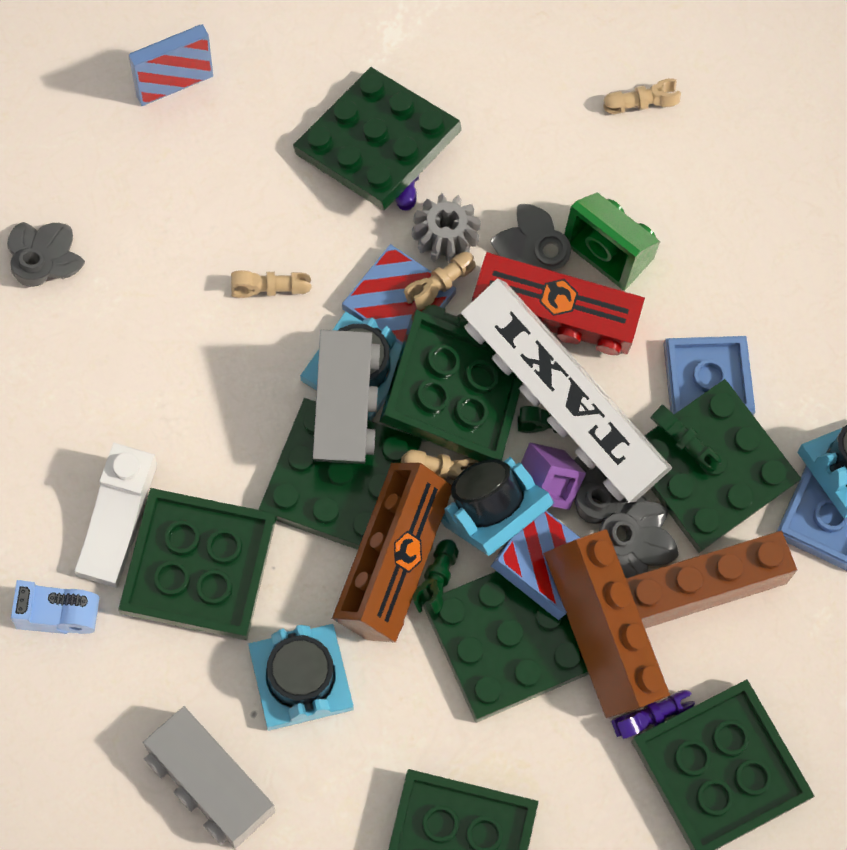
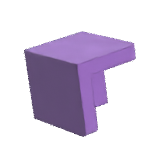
(554, 472)

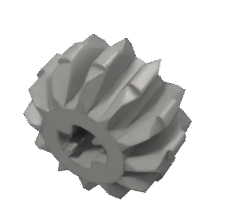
(445, 216)

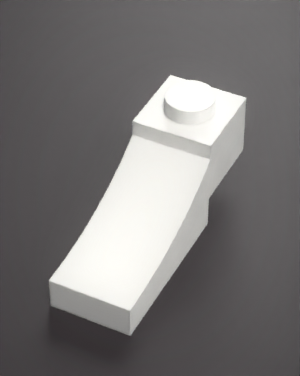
(116, 514)

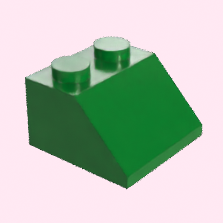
(610, 239)

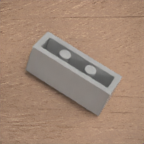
(345, 397)
(207, 778)

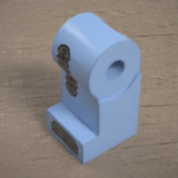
(54, 609)

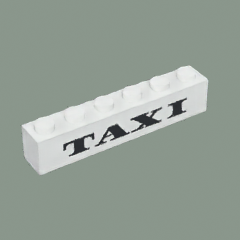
(566, 391)

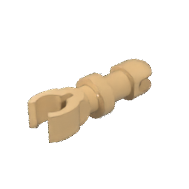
(617, 102)
(441, 279)
(246, 283)
(441, 465)

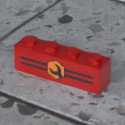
(569, 305)

